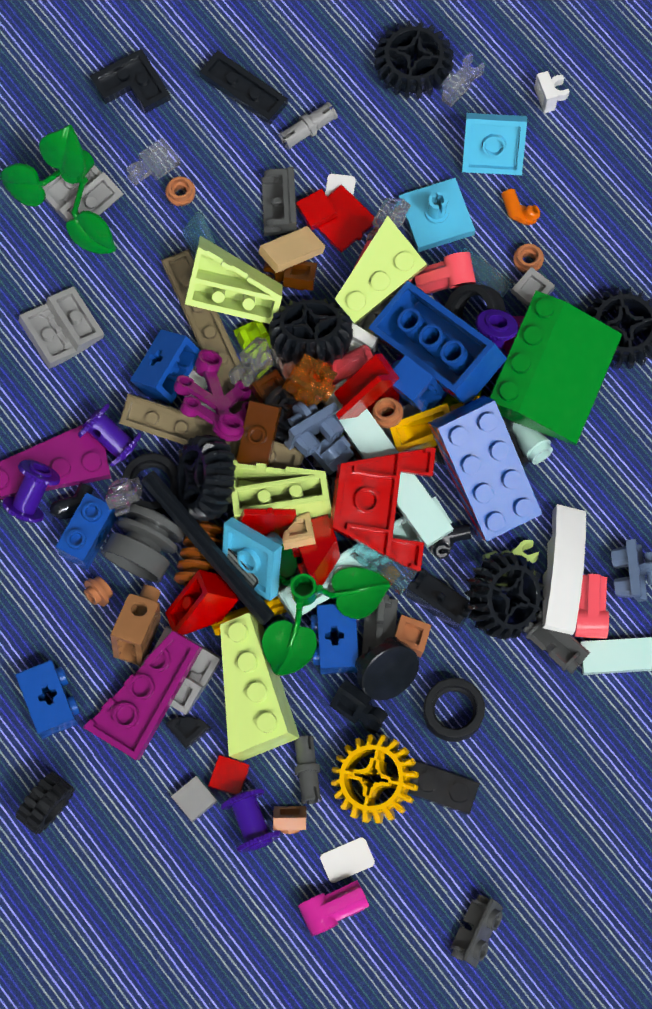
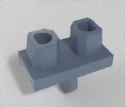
(309, 422)
(632, 557)

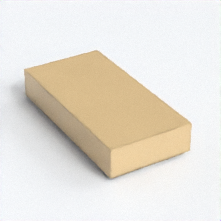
(291, 249)

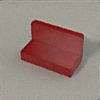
(365, 387)

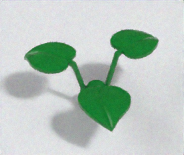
(62, 151)
(357, 595)

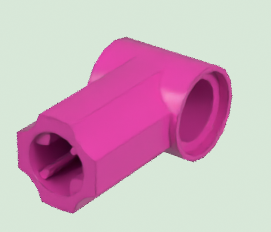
(327, 910)

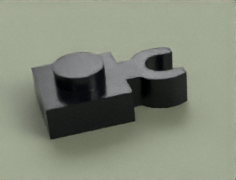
(355, 706)

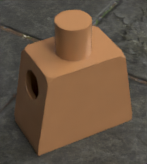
(136, 626)

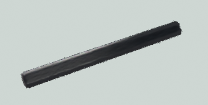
(208, 548)

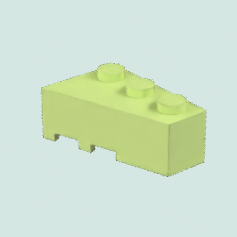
(379, 272)
(231, 286)
(281, 489)

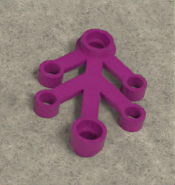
(225, 424)

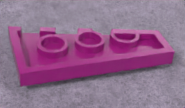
(72, 457)
(141, 704)

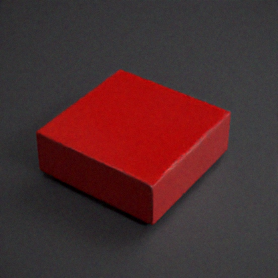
(316, 209)
(229, 775)

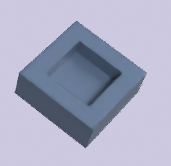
(333, 453)

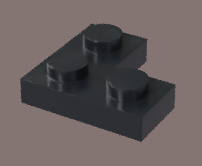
(135, 75)

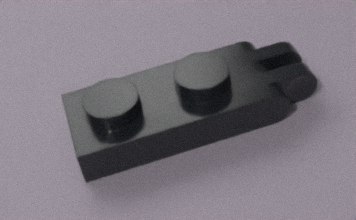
(443, 788)

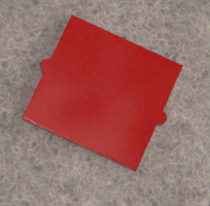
(350, 222)
(268, 520)

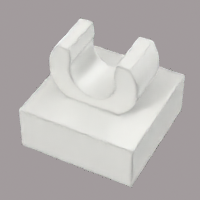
(546, 91)
(363, 337)

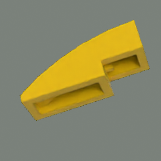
(414, 432)

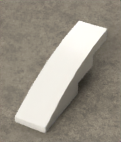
(564, 569)

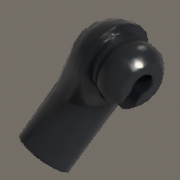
(66, 507)
(442, 548)

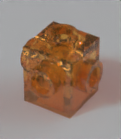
(310, 381)

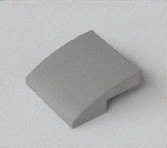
(97, 194)
(61, 327)
(197, 678)

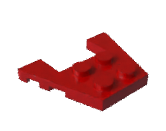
(367, 503)

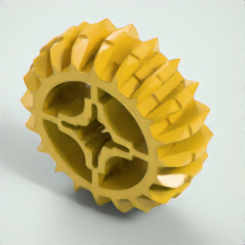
(348, 772)

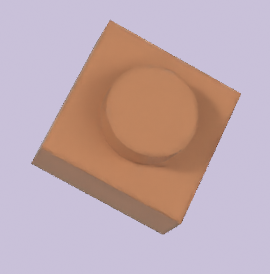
(413, 633)
(289, 819)

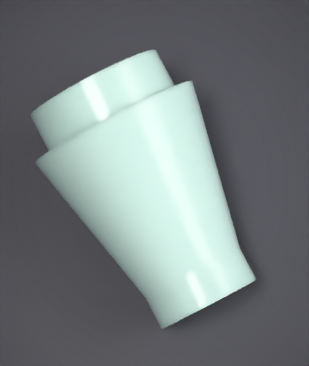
(532, 443)

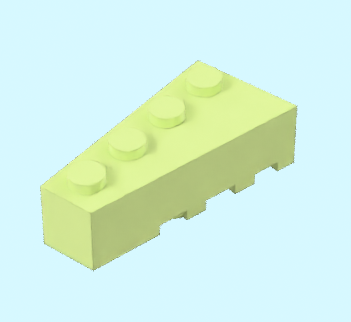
(254, 696)

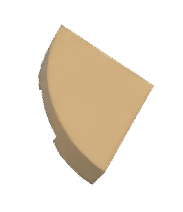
(299, 533)

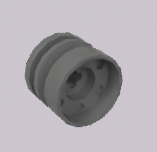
(141, 546)

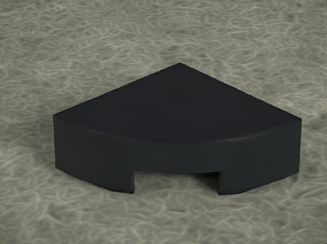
(188, 729)

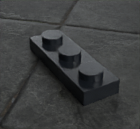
(243, 87)

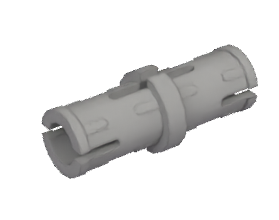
(308, 125)

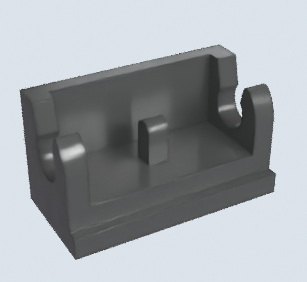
(279, 201)

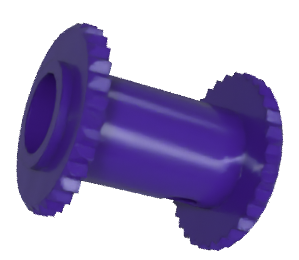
(497, 327)
(109, 435)
(31, 490)
(250, 820)

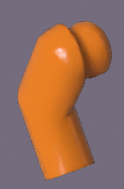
(518, 212)

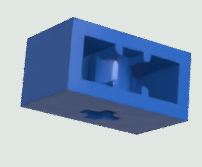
(165, 361)
(417, 385)
(86, 531)
(340, 657)
(34, 686)

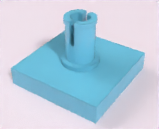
(494, 144)
(437, 215)
(257, 552)

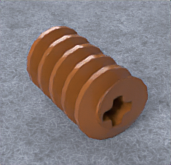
(193, 558)

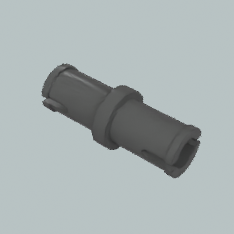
(307, 770)

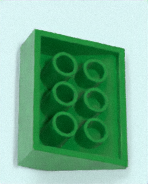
(555, 368)

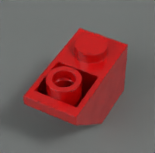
(321, 557)

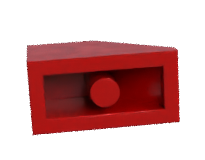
(201, 603)

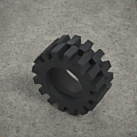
(45, 802)

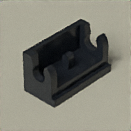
(439, 599)

